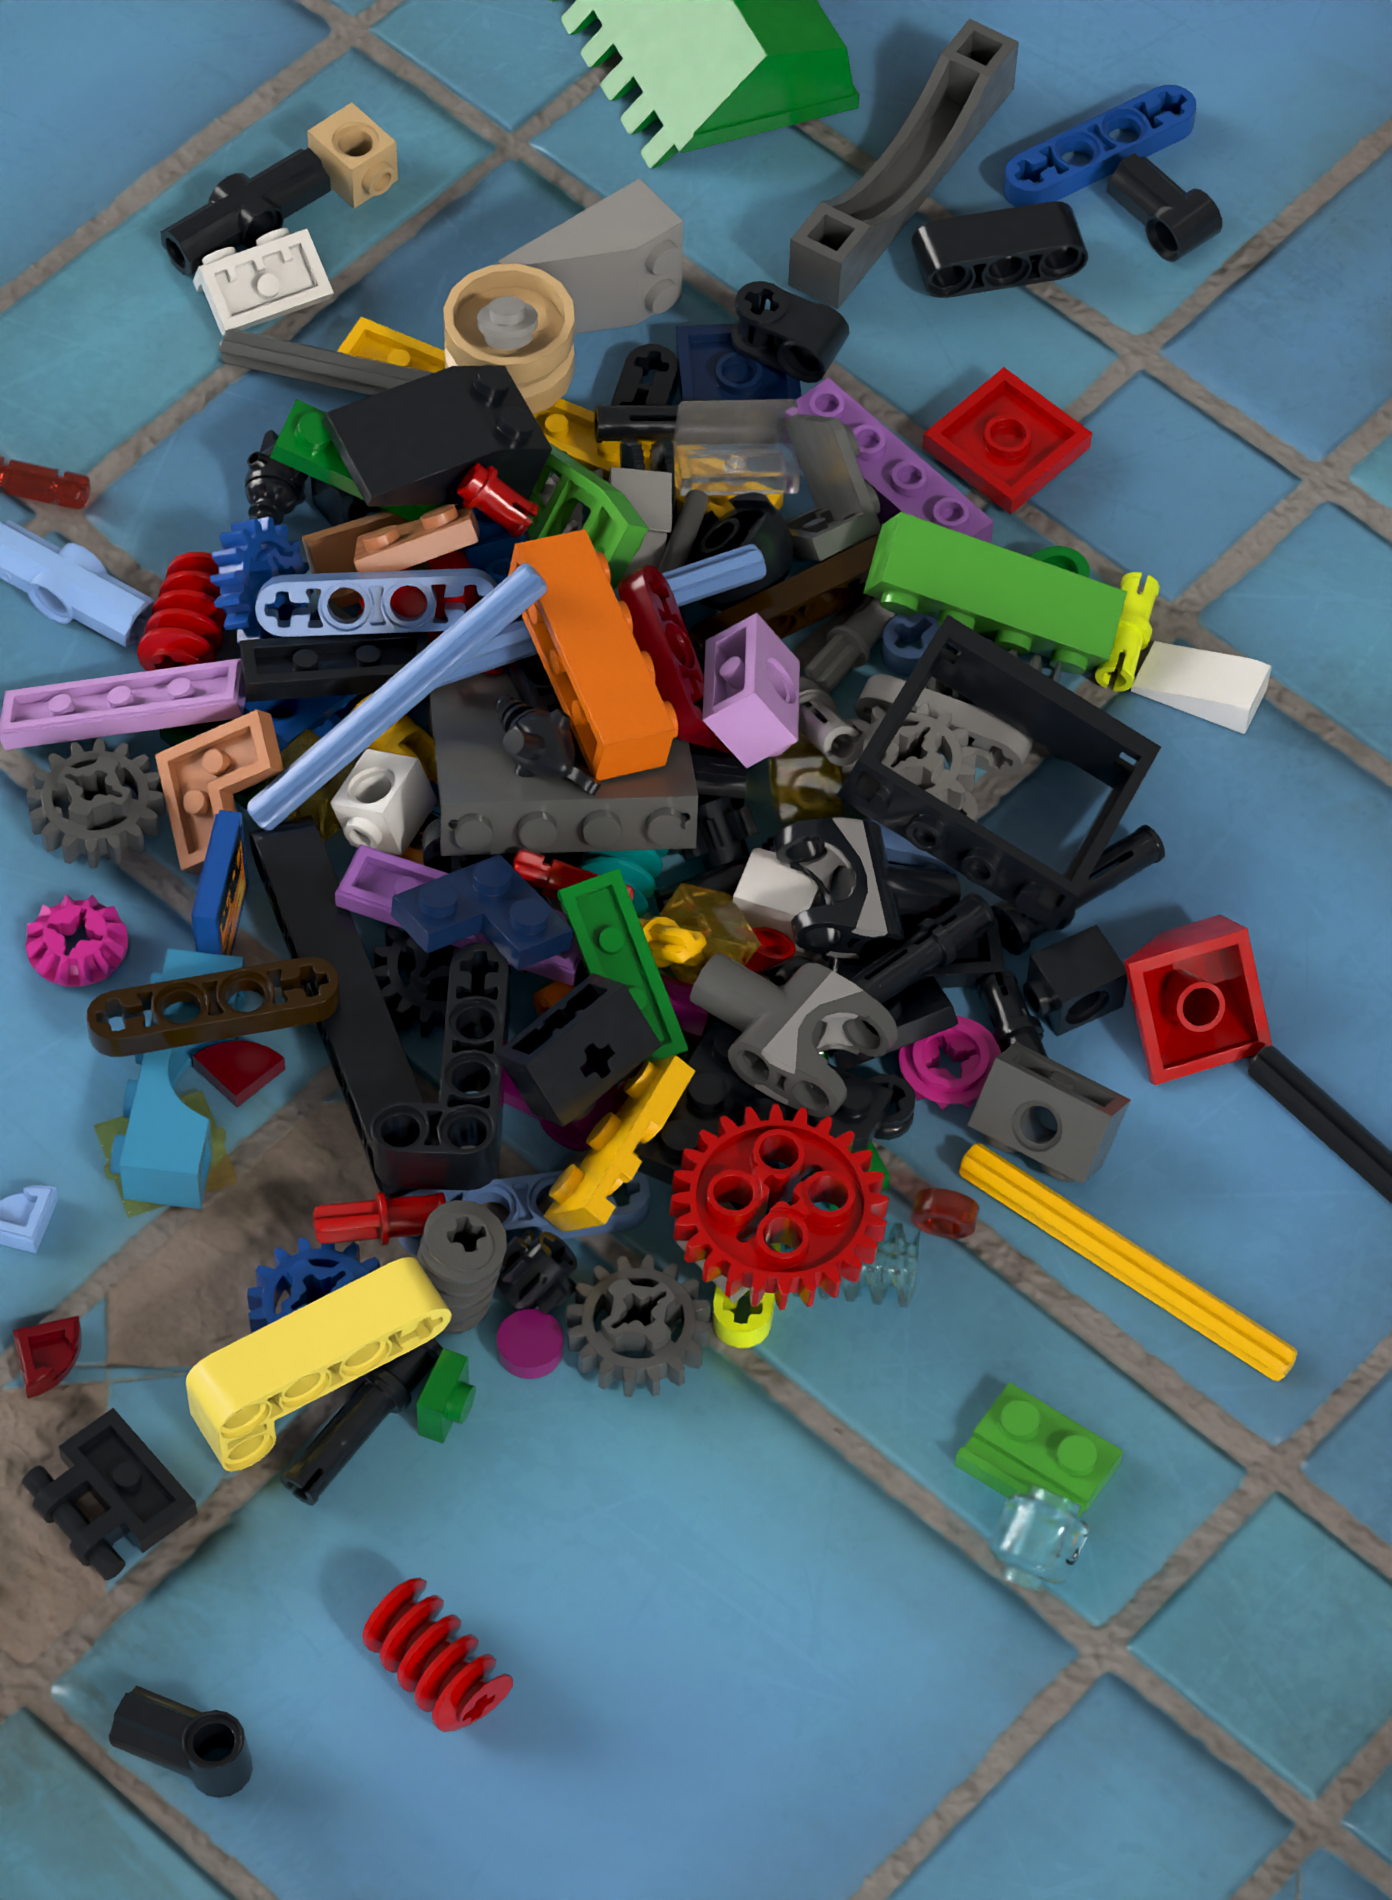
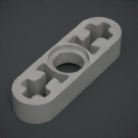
(998, 744)

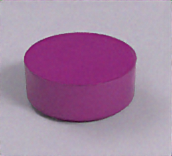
(530, 1343)

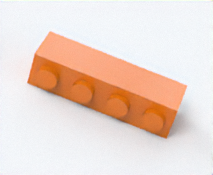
(594, 658)

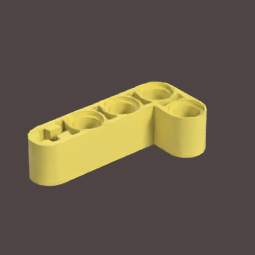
(308, 1354)

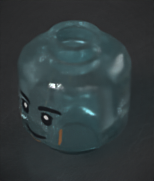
(1039, 1538)

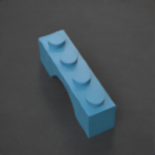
(166, 1142)

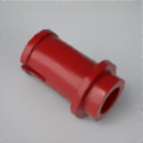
(496, 499)

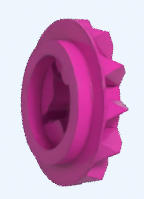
(90, 959)
(962, 1042)

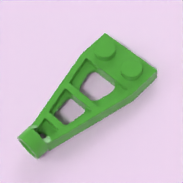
(613, 521)

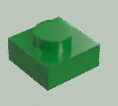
(445, 1396)

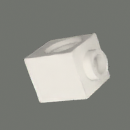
(384, 801)

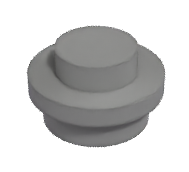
(507, 323)

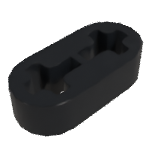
(638, 363)

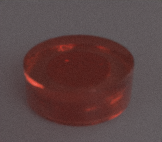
(944, 1213)

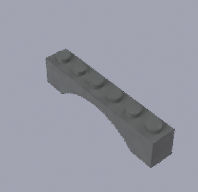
(856, 227)

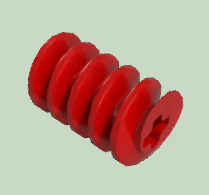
(184, 619)
(430, 1660)

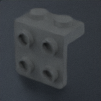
(843, 499)

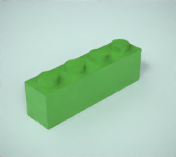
(994, 593)

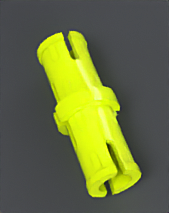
(1132, 632)

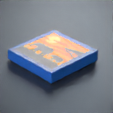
(221, 887)

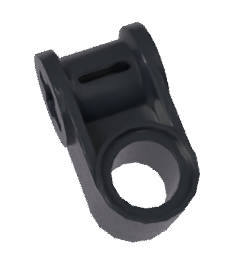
(791, 335)

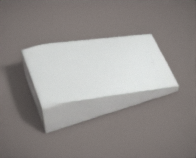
(1204, 683)

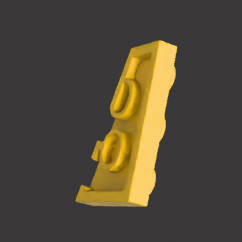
(583, 1190)

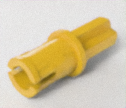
(671, 943)

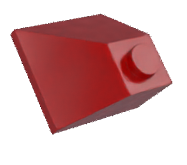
(1197, 998)

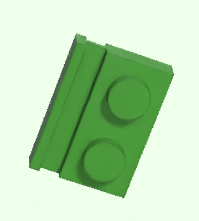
(1034, 1444)

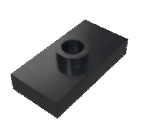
(918, 1013)

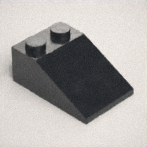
(429, 432)

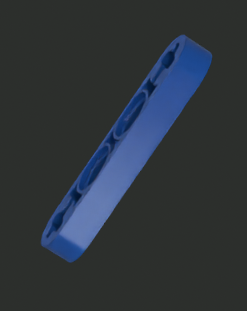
(1094, 140)

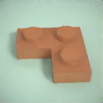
(205, 774)

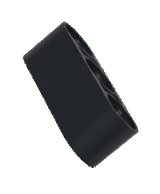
(999, 249)

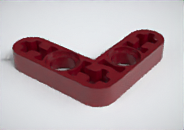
(663, 635)

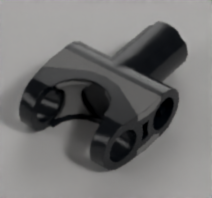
(861, 889)

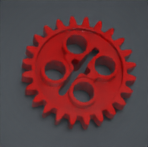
(822, 1240)

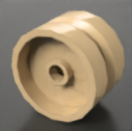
(539, 368)

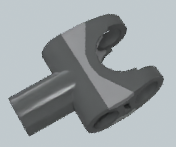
(791, 1026)

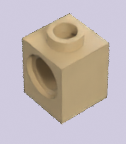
(355, 154)

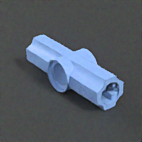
(72, 585)

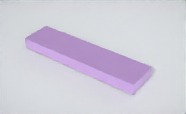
(122, 704)

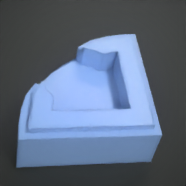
(26, 1217)

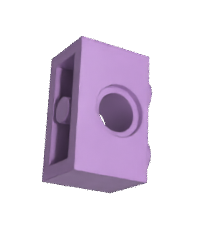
(751, 691)

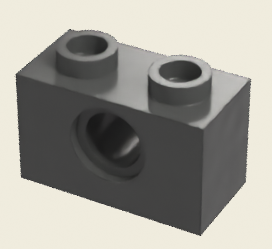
(1084, 1111)

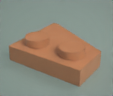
(416, 541)

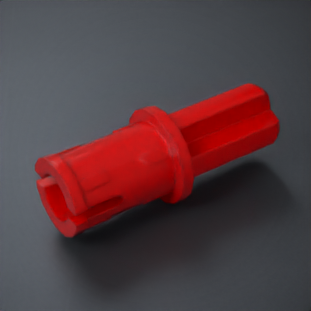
(374, 1218)

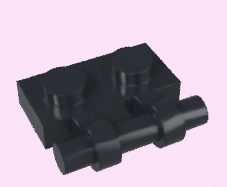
(126, 1481)

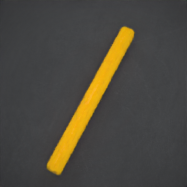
(1128, 1262)

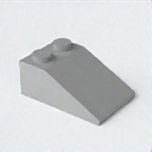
(613, 258)

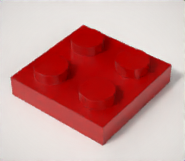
(1007, 440)

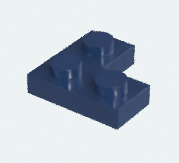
(487, 900)

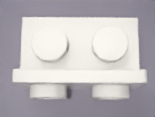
(263, 281)

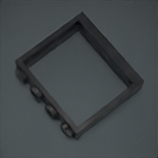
(1040, 711)

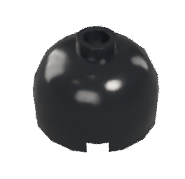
(751, 522)

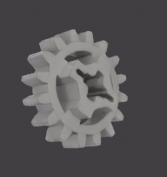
(917, 755)

